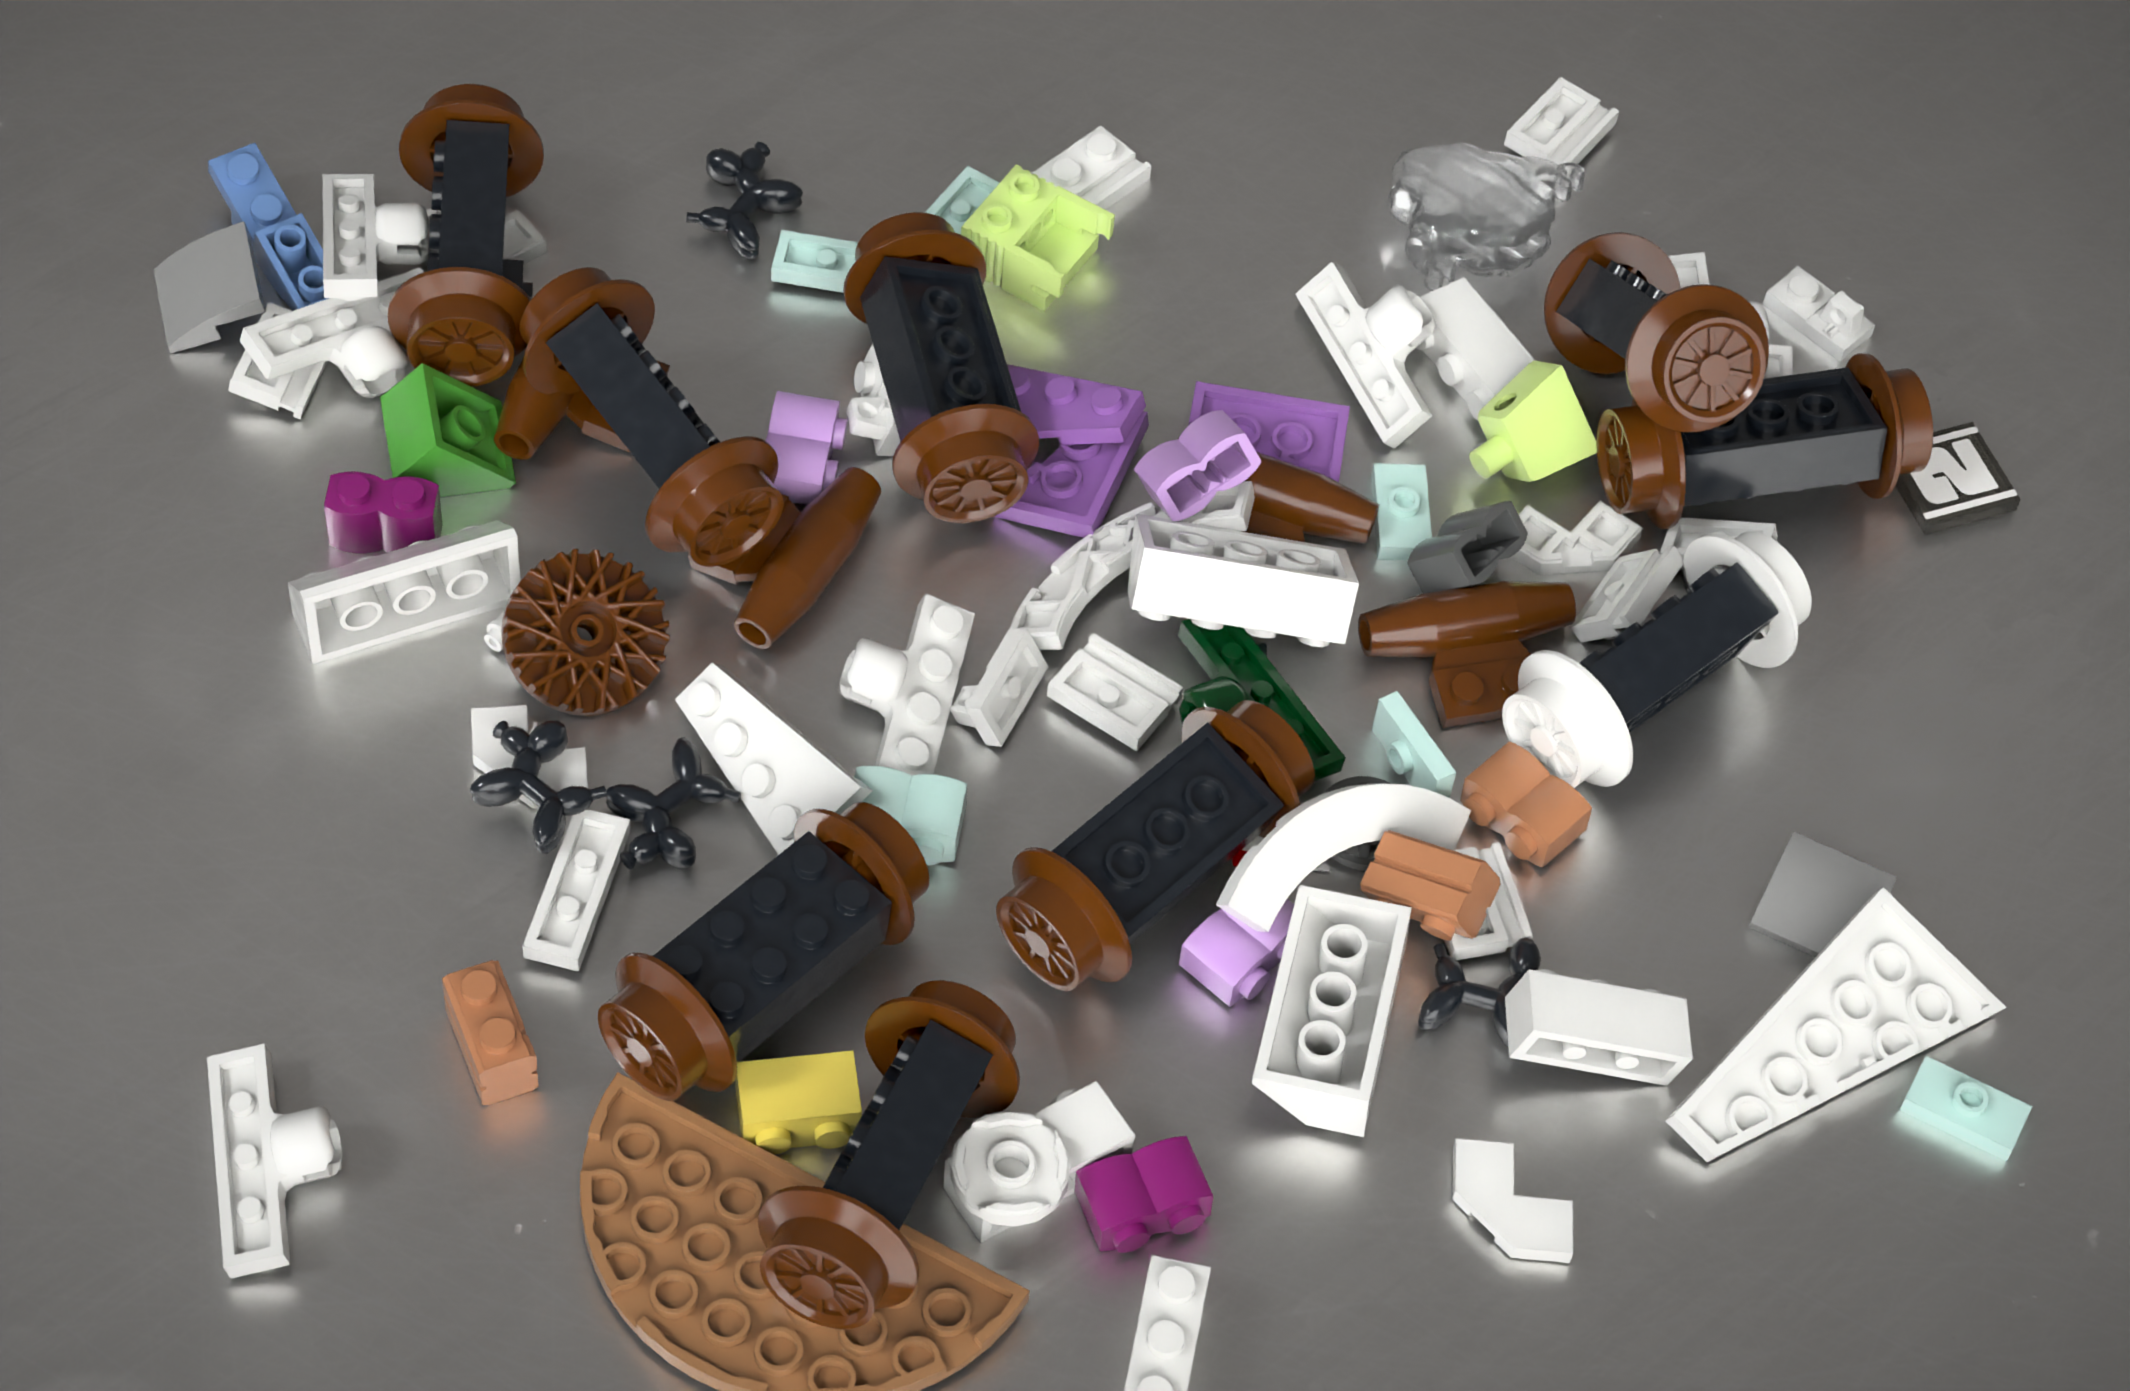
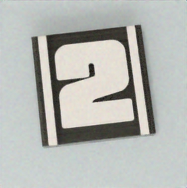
(1958, 483)

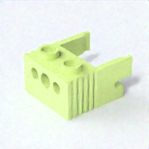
(1035, 236)

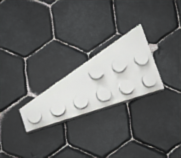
(1851, 1014)

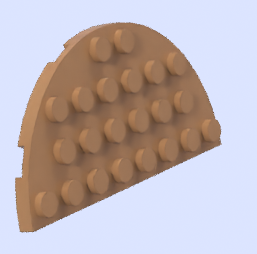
(681, 1249)

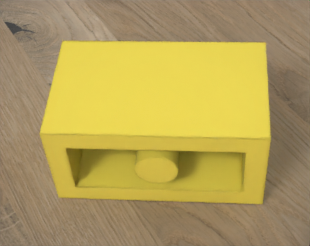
(798, 1101)

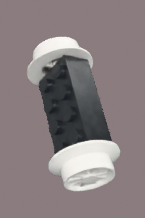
(1738, 603)

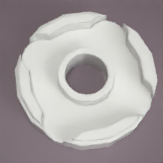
(1002, 1198)

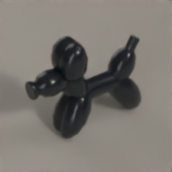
(768, 195)
(509, 784)
(653, 811)
(1454, 988)

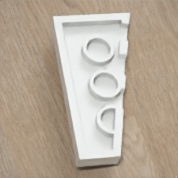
(765, 755)

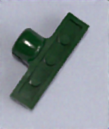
(1244, 673)

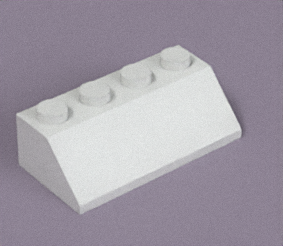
(1241, 581)
(406, 590)
(1332, 1008)

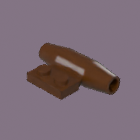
(532, 416)
(1303, 501)
(799, 557)
(1473, 640)

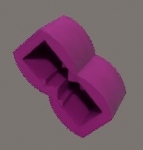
(380, 514)
(1144, 1194)

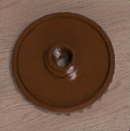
(607, 603)

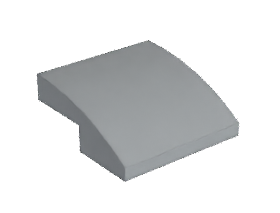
(208, 286)
(1815, 894)

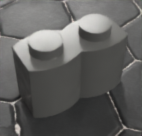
(1468, 548)

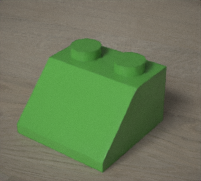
(445, 434)

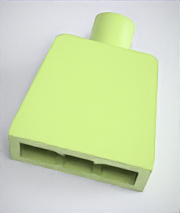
(1533, 426)

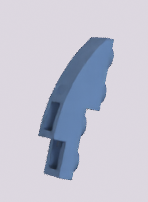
(279, 237)

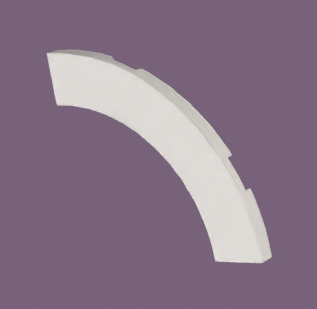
(1105, 555)
(1327, 827)

